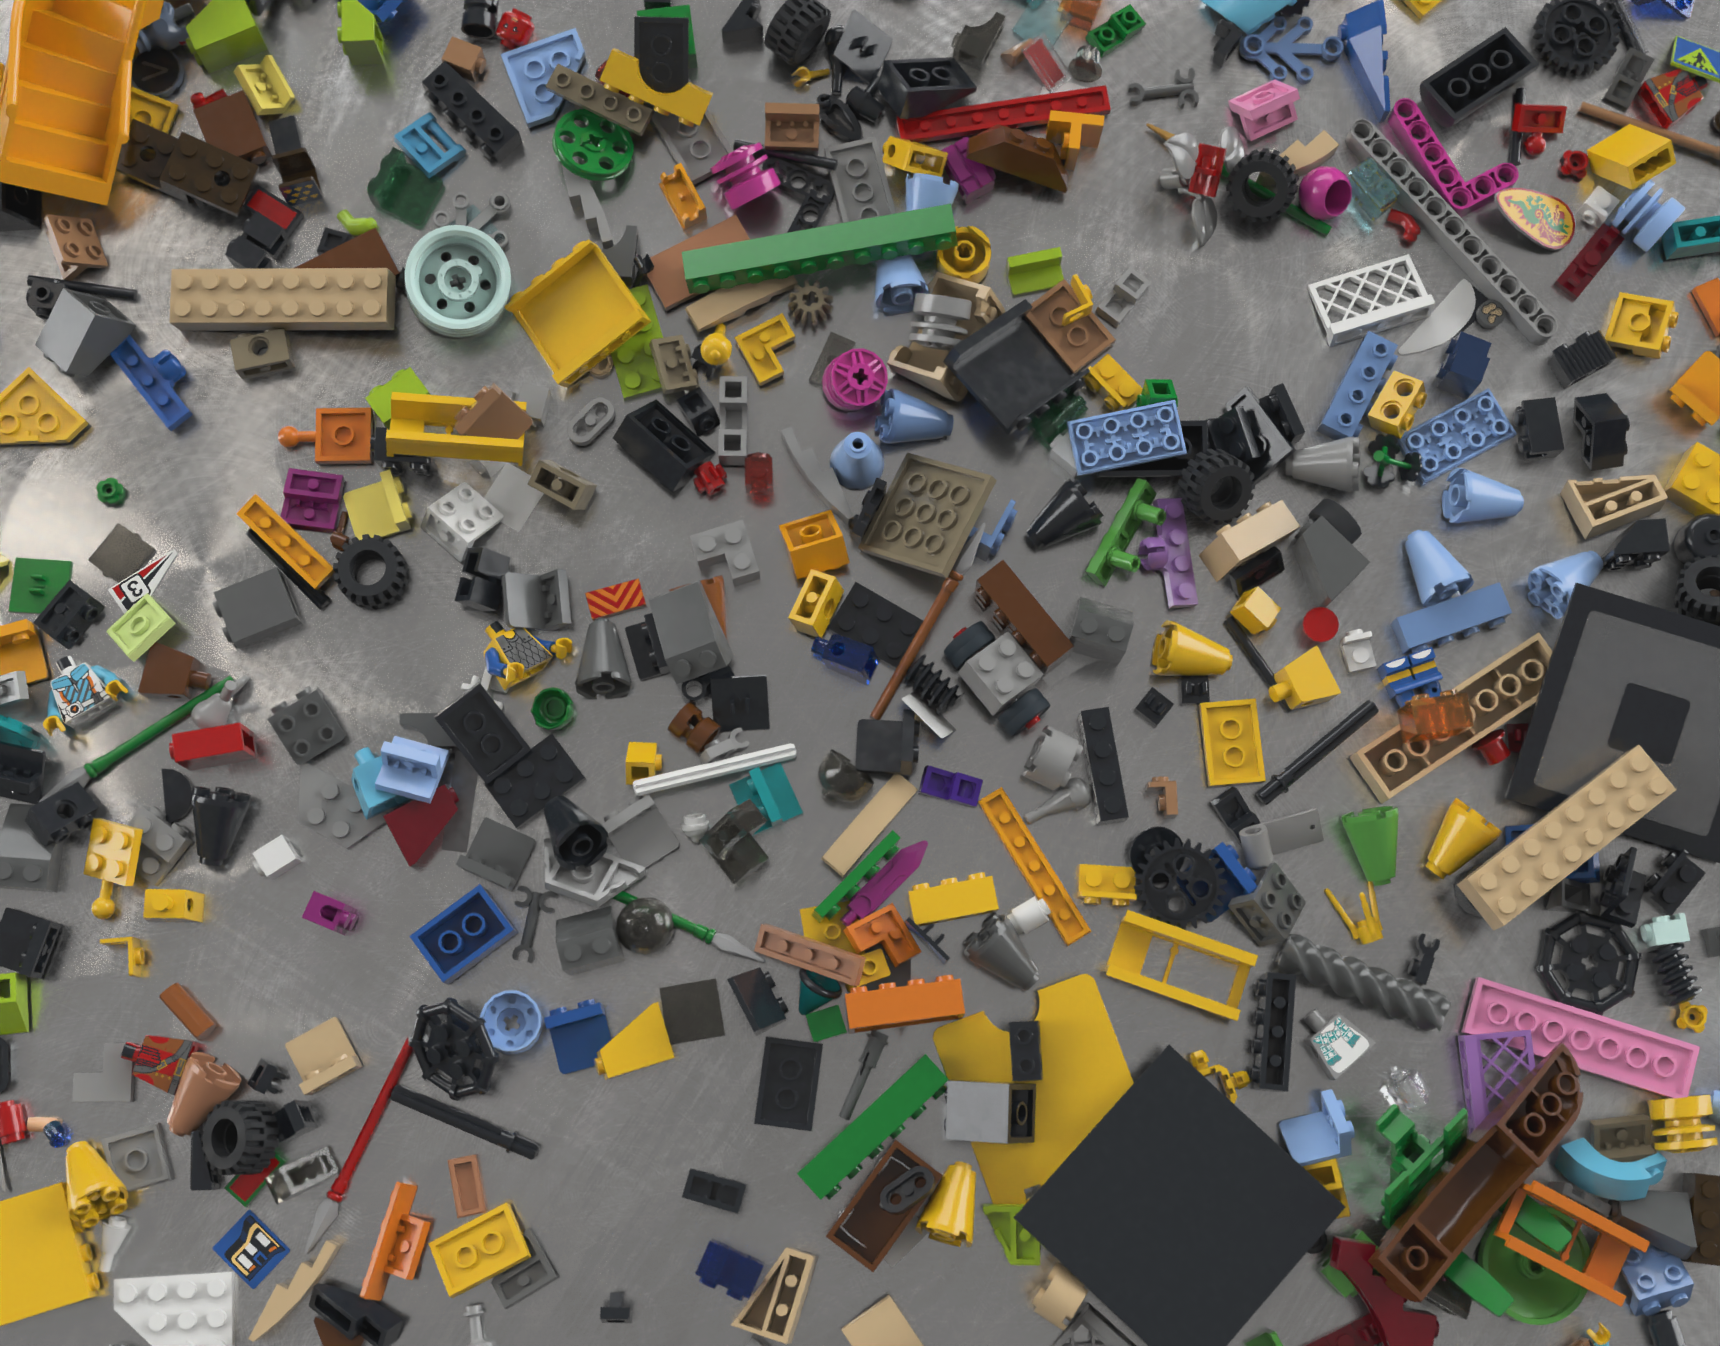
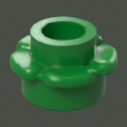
(116, 493)

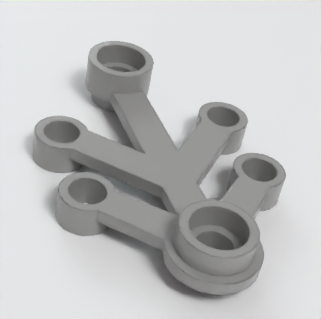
(478, 222)

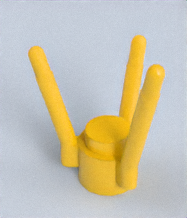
(1369, 928)

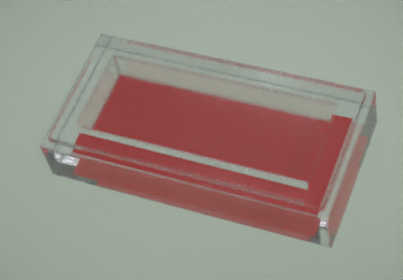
(1046, 63)

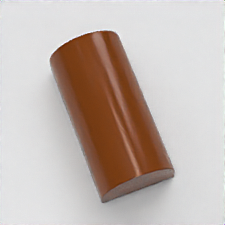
(188, 1011)

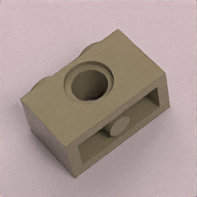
(277, 358)
(562, 484)

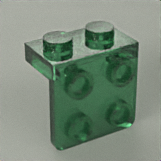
(403, 189)

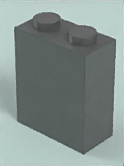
(256, 608)

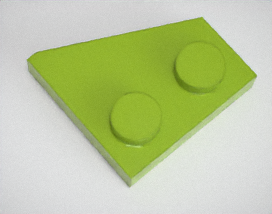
(1017, 1242)

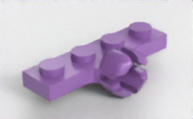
(1171, 555)

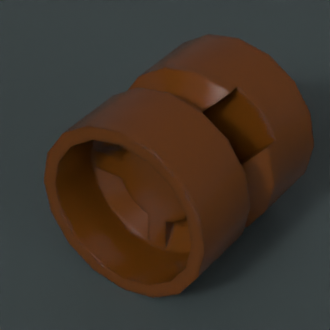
(703, 732)

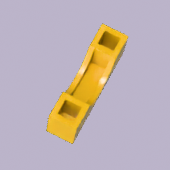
(623, 74)

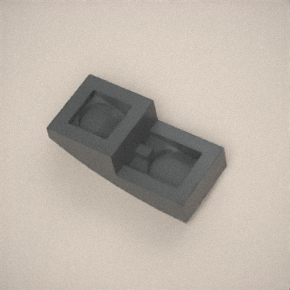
(1629, 77)

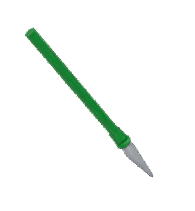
(101, 763)
(722, 942)

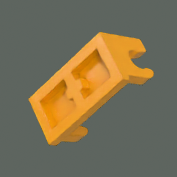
(682, 197)

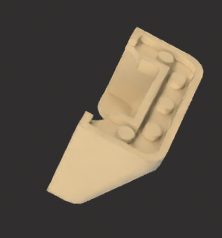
(926, 364)

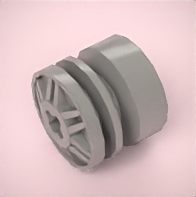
(940, 320)

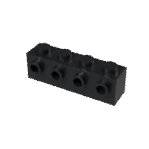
(471, 112)
(1274, 1032)

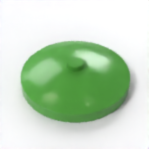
(1538, 1292)

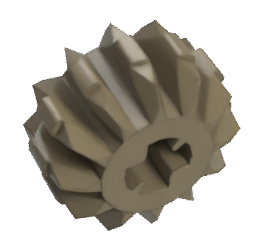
(803, 296)

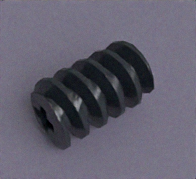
(932, 686)
(1676, 973)

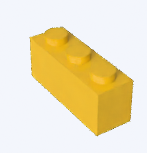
(952, 899)

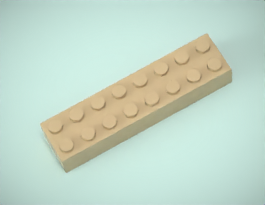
(282, 299)
(1493, 697)
(1566, 837)

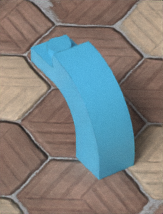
(1607, 1177)

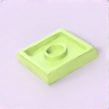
(140, 627)

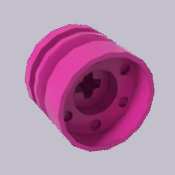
(745, 175)
(843, 389)

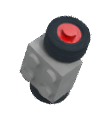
(999, 675)

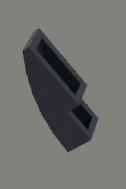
(355, 1315)

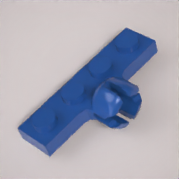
(154, 380)

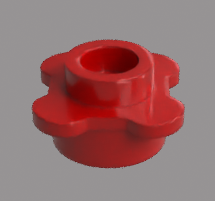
(1579, 158)

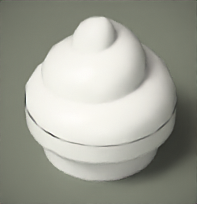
(695, 826)

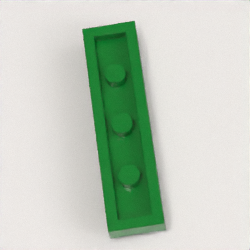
(849, 886)

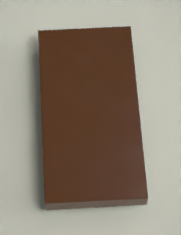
(360, 252)

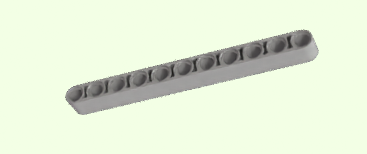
(1463, 237)

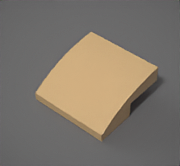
(881, 1326)

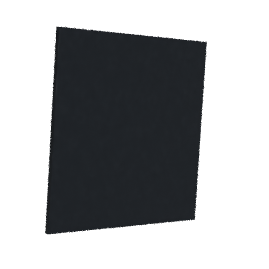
(1179, 1210)

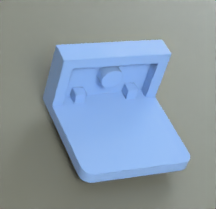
(1320, 1134)

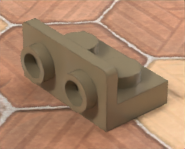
(674, 364)

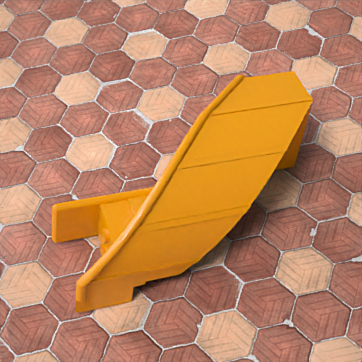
(69, 93)

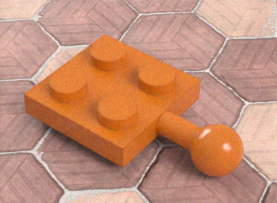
(339, 437)

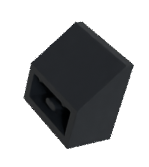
(1638, 545)

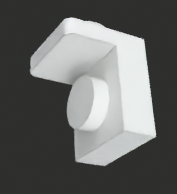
(1598, 207)
(1357, 651)

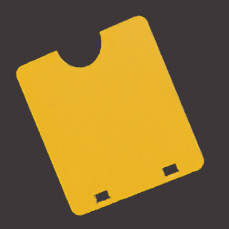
(1079, 1083)

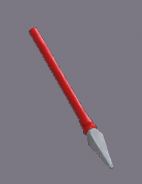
(328, 1209)

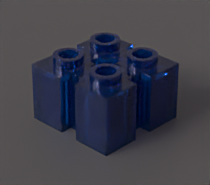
(730, 1269)

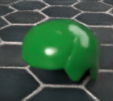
(552, 708)

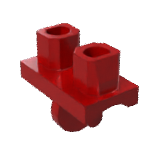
(1208, 170)

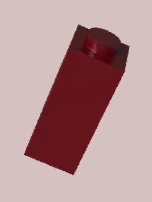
(419, 822)

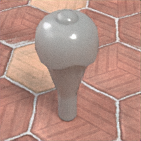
(1074, 795)

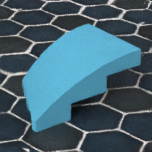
(1248, 13)

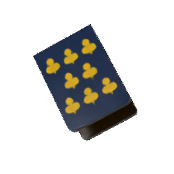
(298, 176)

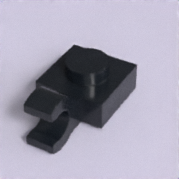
(1421, 966)

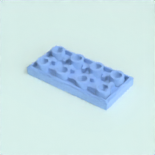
(1457, 435)
(1126, 438)

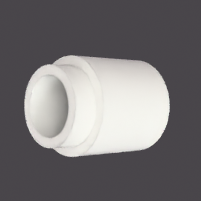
(1029, 915)

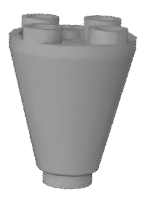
(1328, 464)

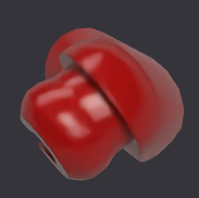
(198, 98)
(1407, 221)

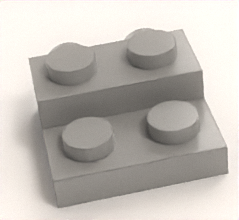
(160, 843)

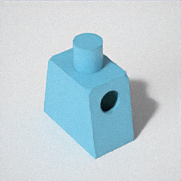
(363, 780)

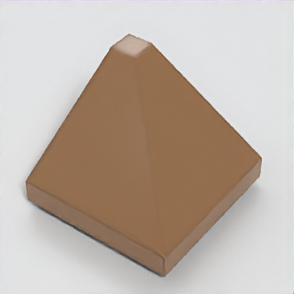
(1014, 55)

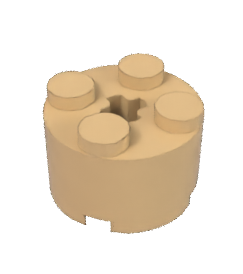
(1061, 1297)

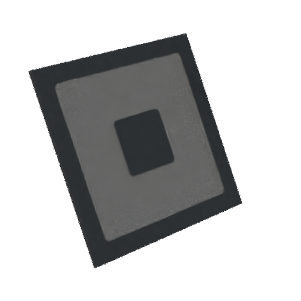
(1624, 681)

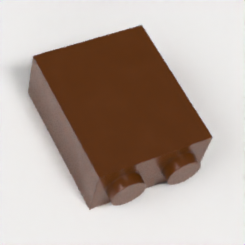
(233, 128)

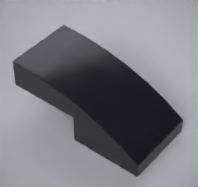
(1234, 812)

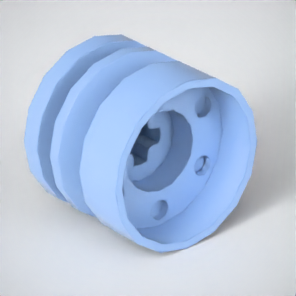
(1647, 215)
(508, 1006)

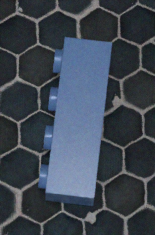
(1451, 618)

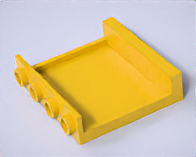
(578, 312)
(42, 1255)

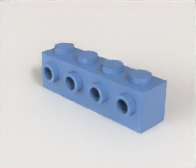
(1358, 386)

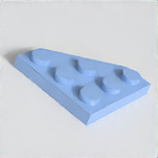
(532, 67)

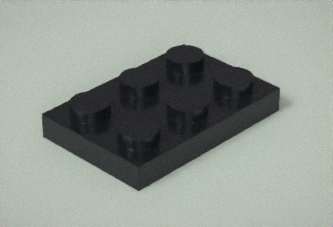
(662, 51)
(876, 623)
(482, 733)
(534, 780)
(788, 1083)

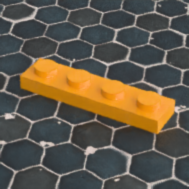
(286, 541)

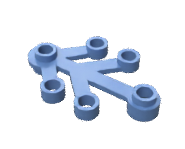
(1287, 49)

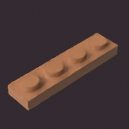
(810, 954)

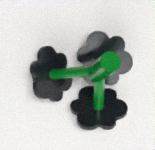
(1384, 453)

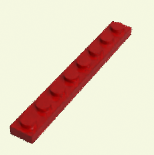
(1009, 113)

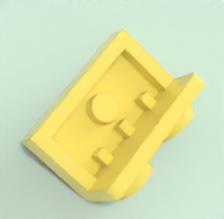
(265, 86)

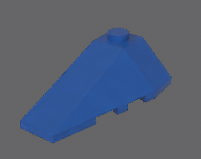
(1363, 41)

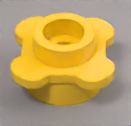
(1700, 1017)

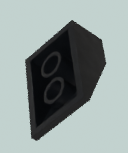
(923, 85)
(758, 1000)

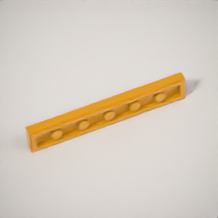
(1034, 866)

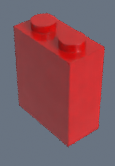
(213, 746)

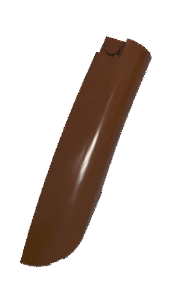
(1480, 1176)

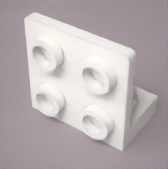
(460, 519)

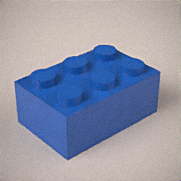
(463, 934)

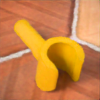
(806, 75)

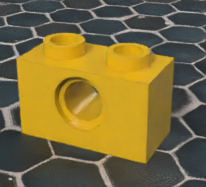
(816, 603)

